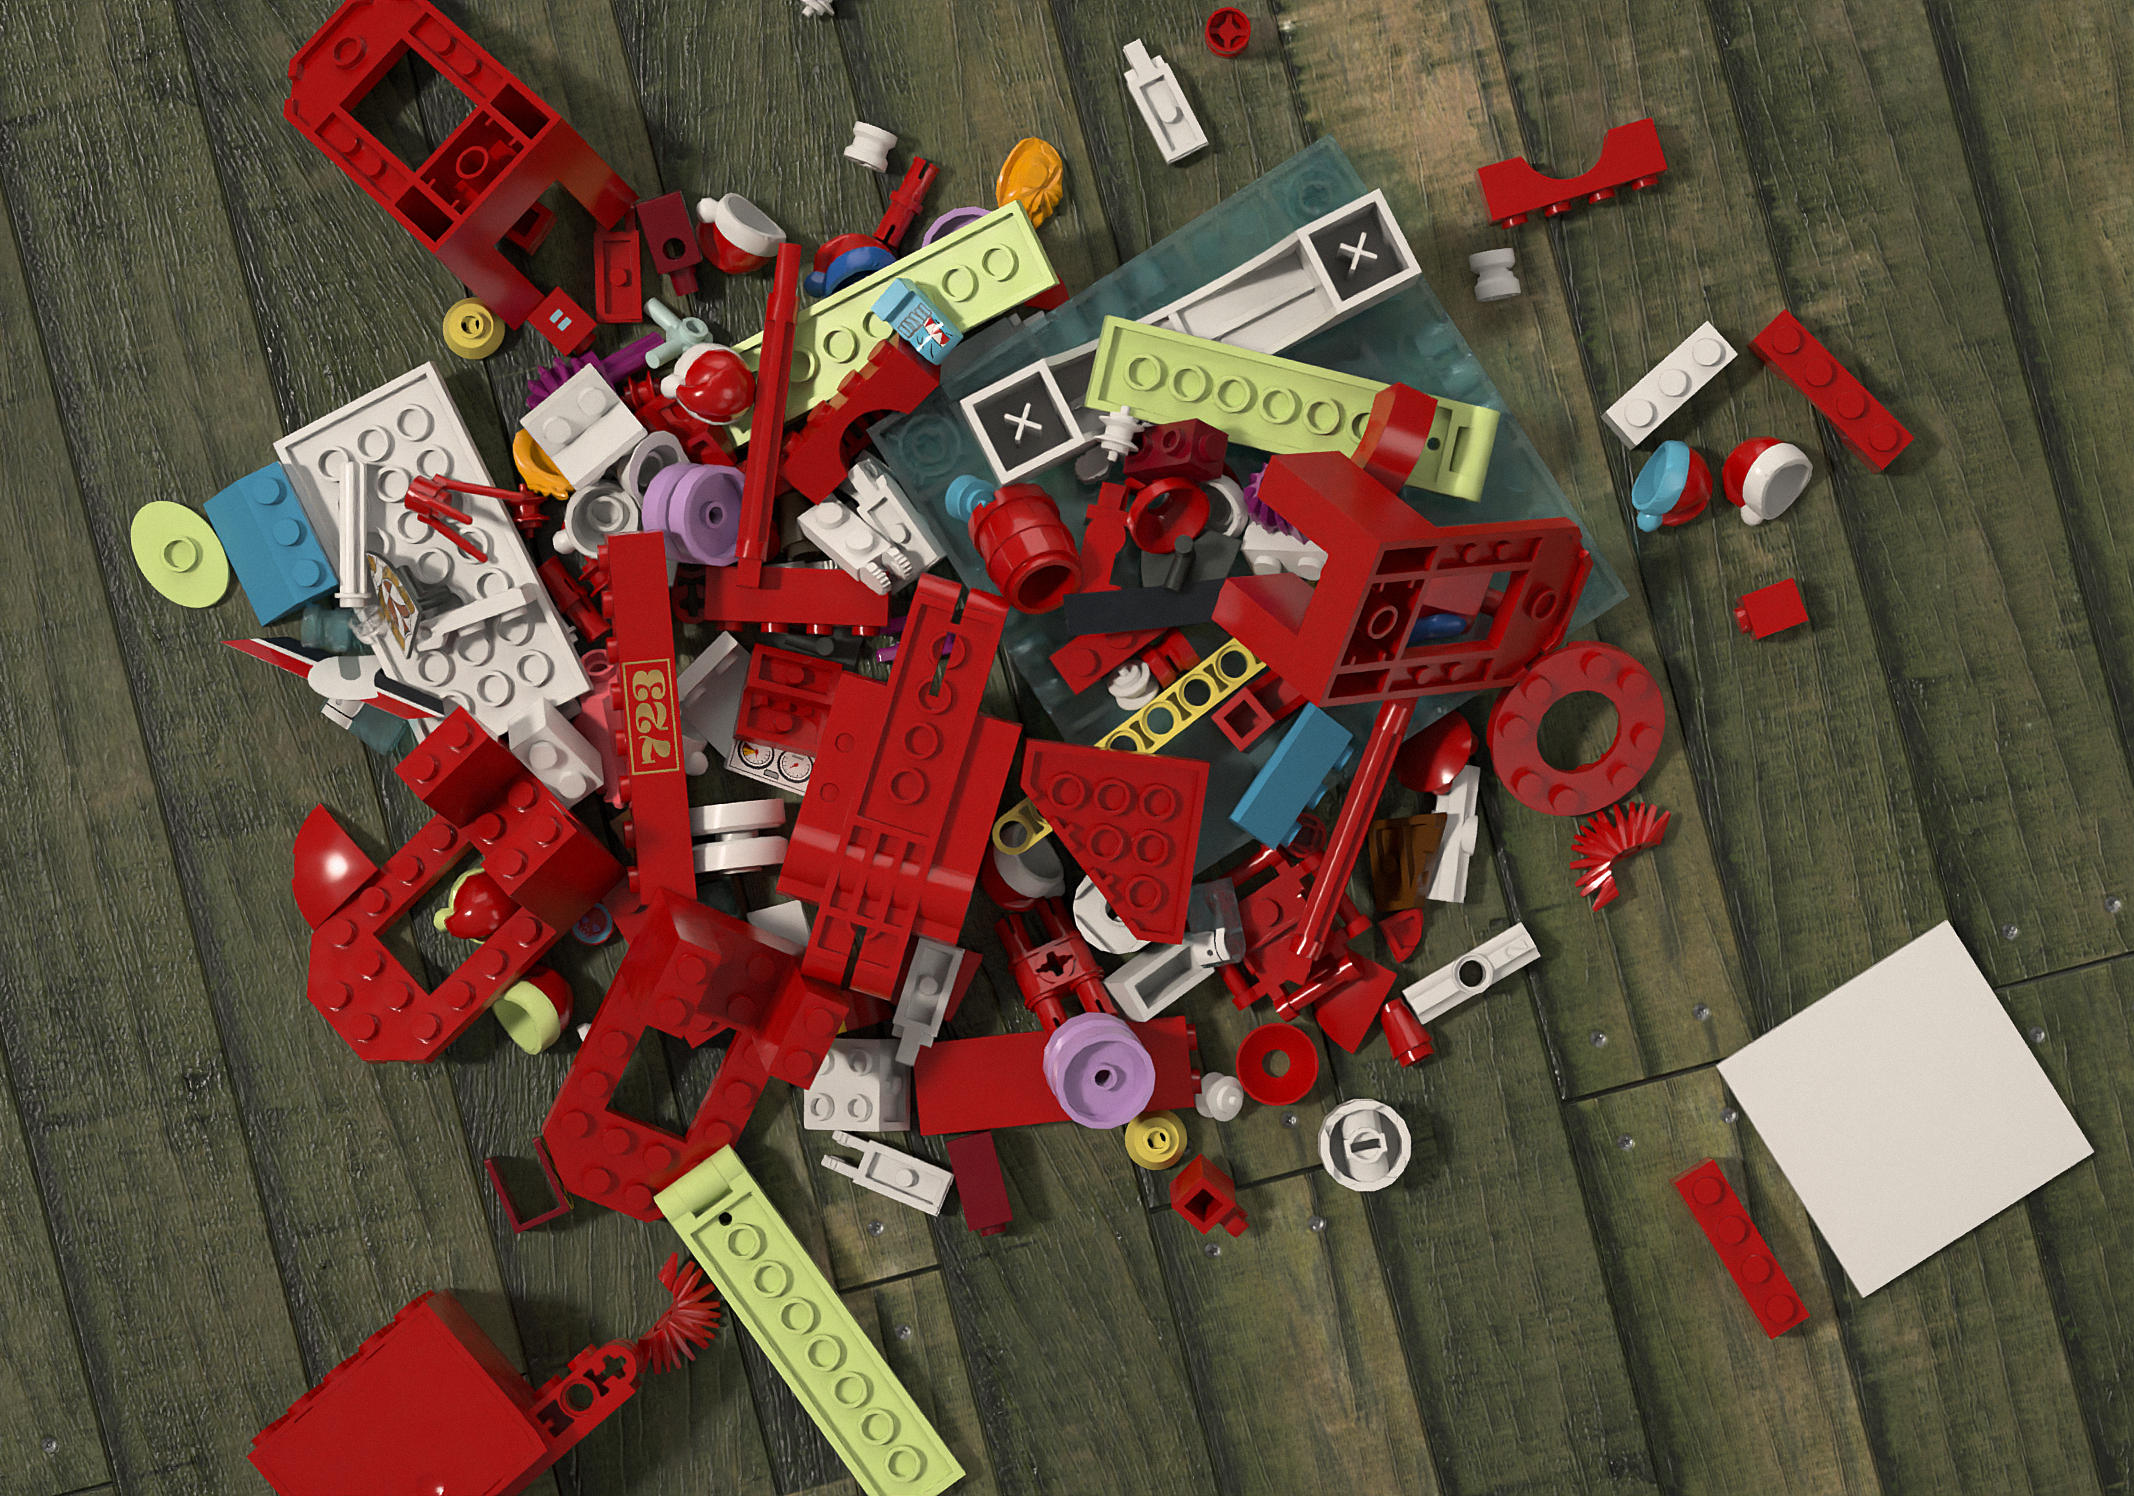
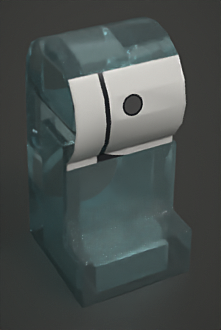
(370, 724)
(1215, 924)

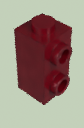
(1177, 450)
(980, 1182)

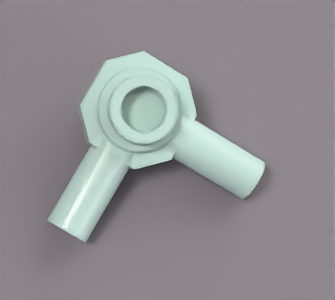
(679, 333)

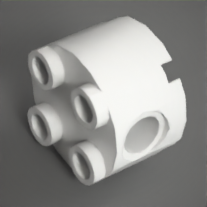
(1364, 1144)

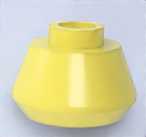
(473, 342)
(1149, 1126)

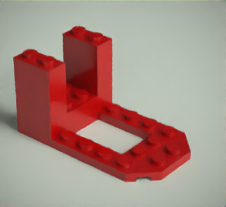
(479, 174)
(1353, 629)
(531, 851)
(678, 966)

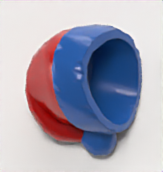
(845, 262)

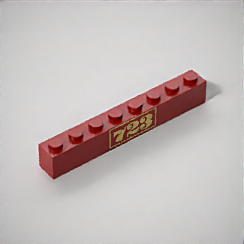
(649, 713)

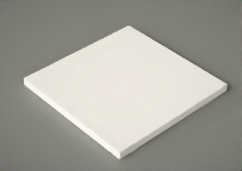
(1904, 1108)

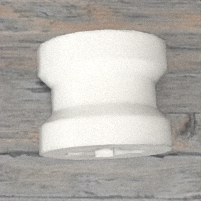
(870, 147)

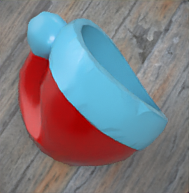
(1671, 487)

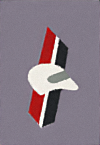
(343, 676)

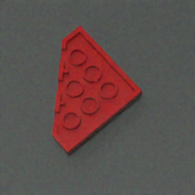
(1126, 823)

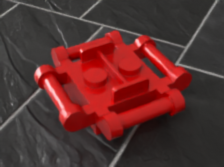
(1268, 925)

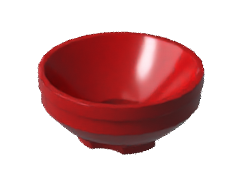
(1181, 514)
(1291, 1085)

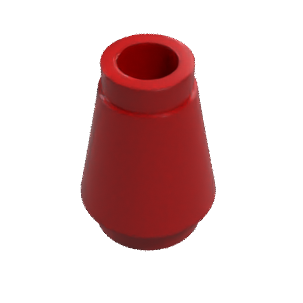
(1405, 1034)

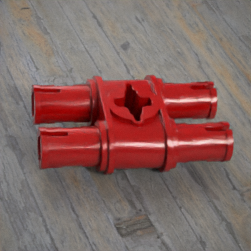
(1068, 952)

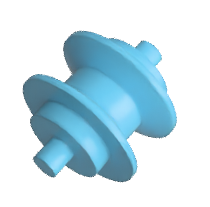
(966, 494)

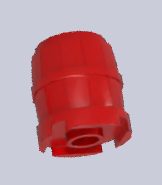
(1026, 548)

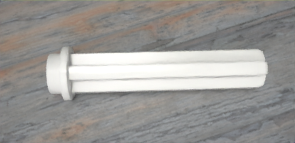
(353, 534)

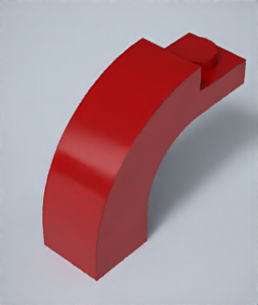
(1395, 434)

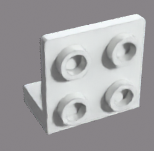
(584, 427)
(712, 690)
(860, 1088)

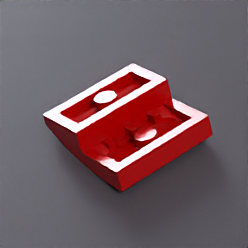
(786, 700)

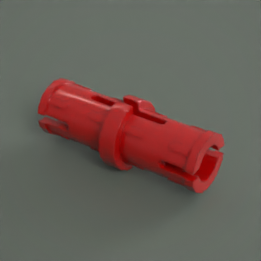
(906, 202)
(573, 600)

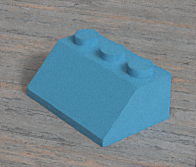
(271, 543)
(1292, 778)

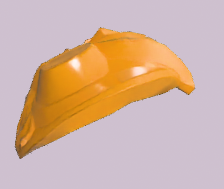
(1034, 177)
(538, 468)

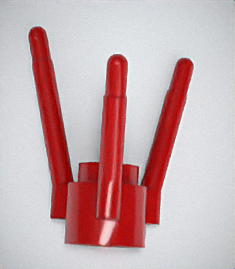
(431, 500)

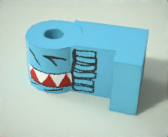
(917, 320)

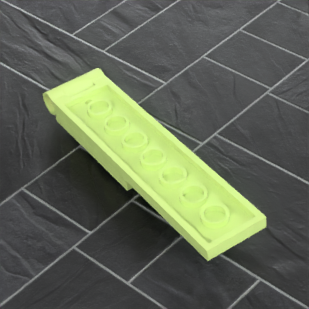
(965, 274)
(1275, 402)
(807, 1330)

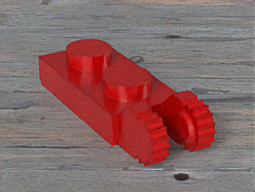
(619, 273)

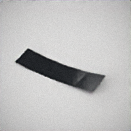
(1140, 608)

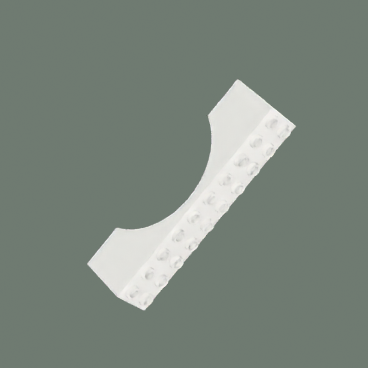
(1262, 306)

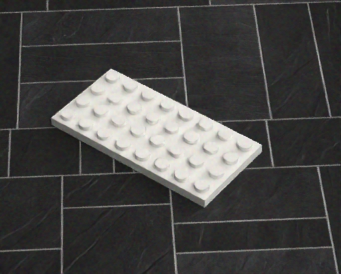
(415, 431)

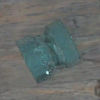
(334, 628)

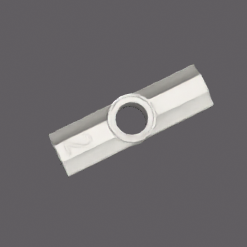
(1458, 839)
(1496, 956)

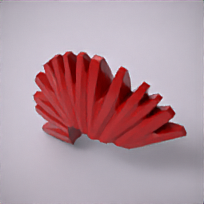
(1613, 845)
(682, 1319)

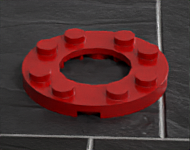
(1590, 786)

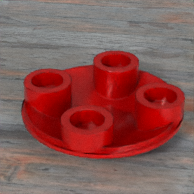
(1436, 754)

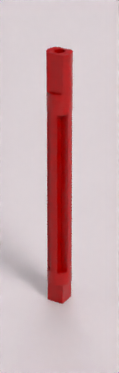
(768, 418)
(1348, 836)

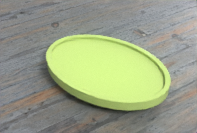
(180, 554)

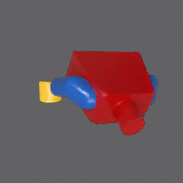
(1454, 605)

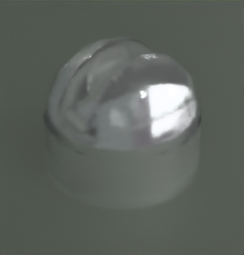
(368, 624)

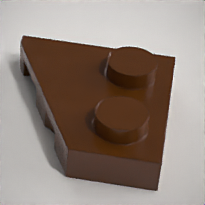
(1404, 858)

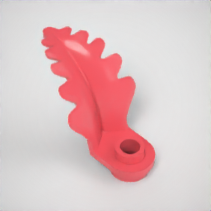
(598, 721)

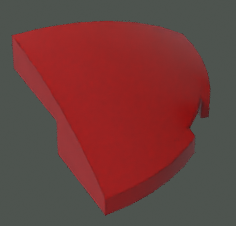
(700, 441)
(327, 867)
(1351, 1006)

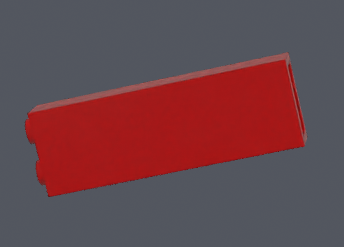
(1003, 1081)

